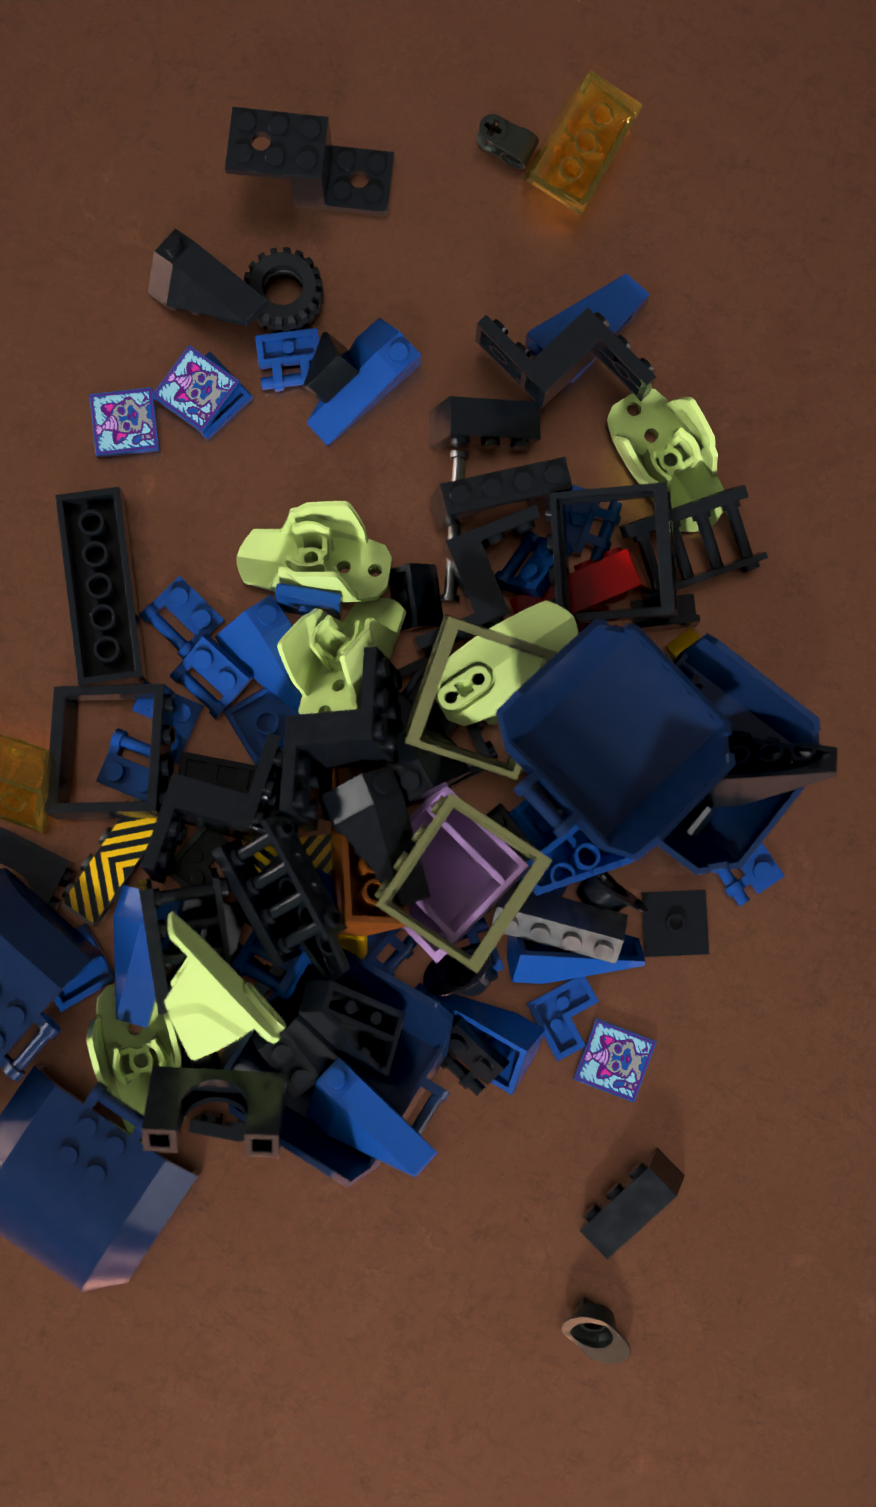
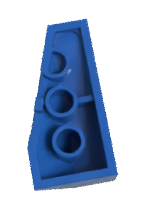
(383, 363)
(253, 644)
(573, 860)
(546, 964)
(133, 973)
(505, 1030)
(359, 1116)

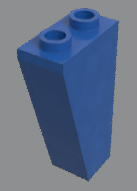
(616, 302)

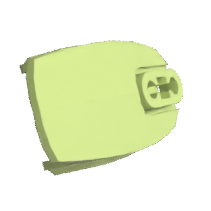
(681, 451)
(312, 551)
(327, 654)
(501, 665)
(211, 1001)
(126, 1058)

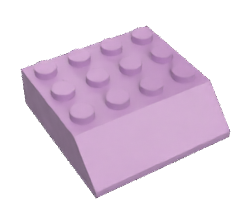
(464, 873)

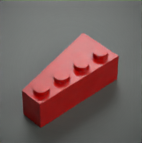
(595, 583)

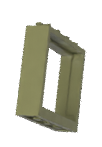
(430, 683)
(408, 861)

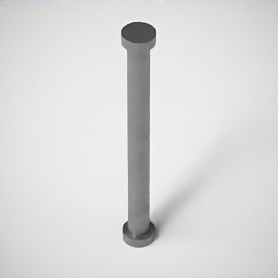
(458, 472)

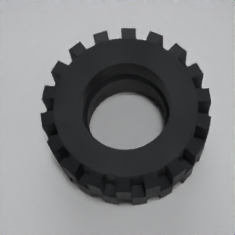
(294, 267)

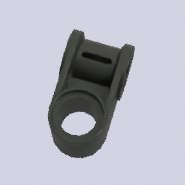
(509, 143)

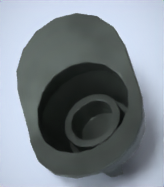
(595, 1333)

